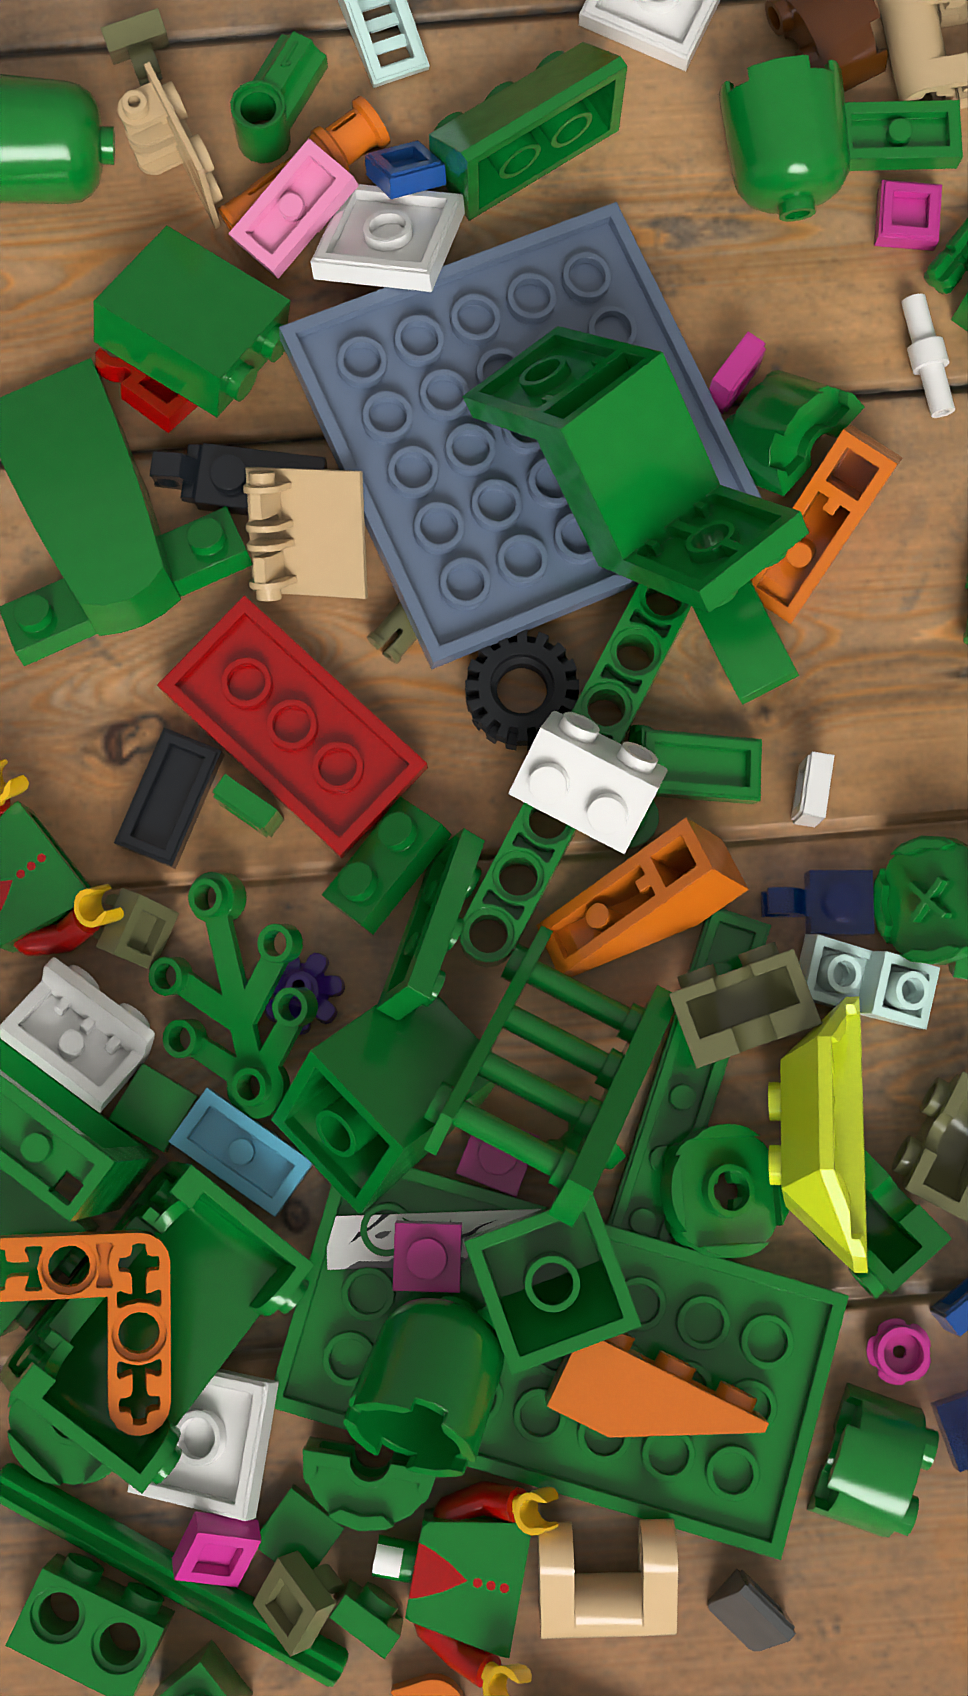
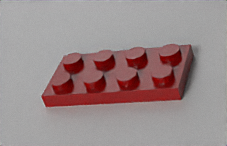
(293, 726)

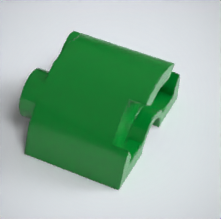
(781, 424)
(898, 1233)
(874, 1464)
(362, 1494)

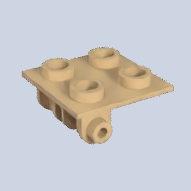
(163, 140)
(306, 532)

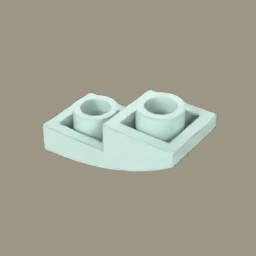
(885, 982)

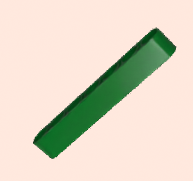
(522, 846)

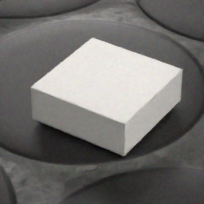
(812, 789)

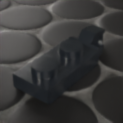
(215, 474)

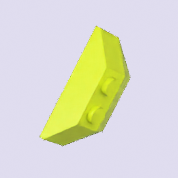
(824, 1134)

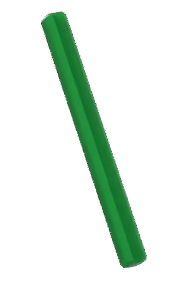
(153, 1567)

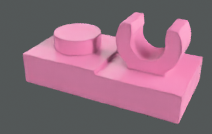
(294, 208)

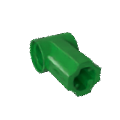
(276, 96)

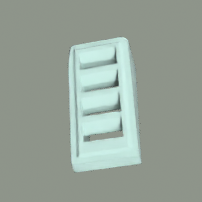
(368, 51)

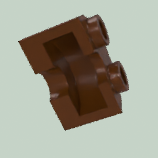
(832, 32)

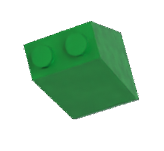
(366, 1097)

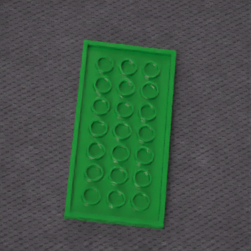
(711, 1312)

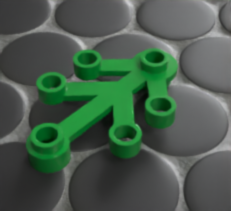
(239, 1002)

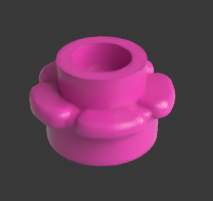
(915, 1359)

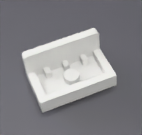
(588, 779)
(79, 1034)

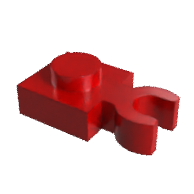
(144, 393)

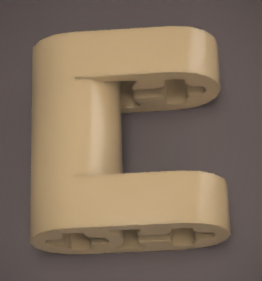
(918, 49)
(609, 1601)

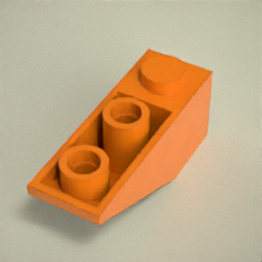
(640, 1397)

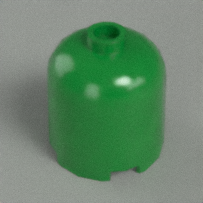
(787, 135)
(50, 141)
(428, 1386)

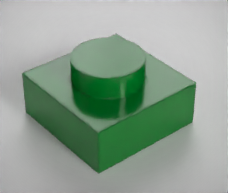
(368, 1616)

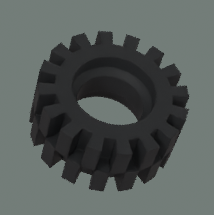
(510, 654)

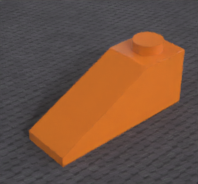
(831, 509)
(645, 899)

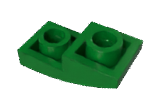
(747, 644)

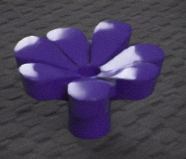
(312, 976)

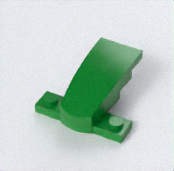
(96, 520)

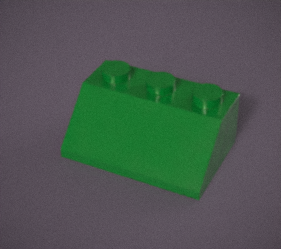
(531, 126)

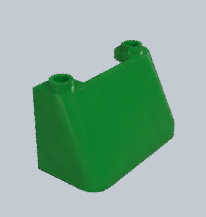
(221, 1280)

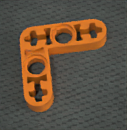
(106, 1280)

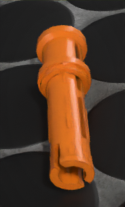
(342, 140)

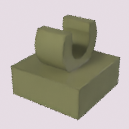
(137, 40)
(141, 931)
(297, 1600)

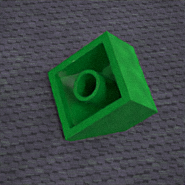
(551, 1285)

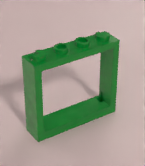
(56, 1132)

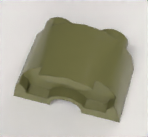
(743, 1006)
(937, 1159)

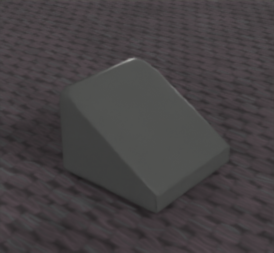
(751, 1613)

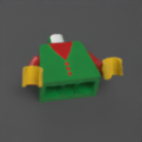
(42, 893)
(469, 1577)

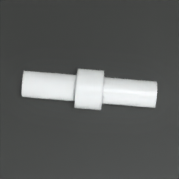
(928, 355)

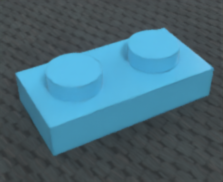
(241, 1152)

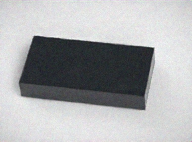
(169, 798)

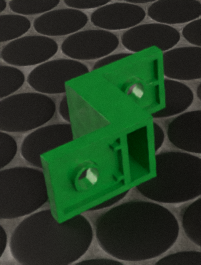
(635, 467)

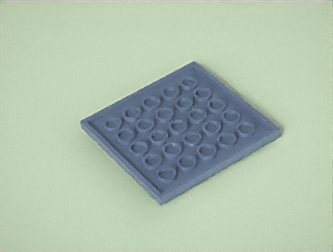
(454, 502)

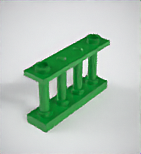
(594, 1120)

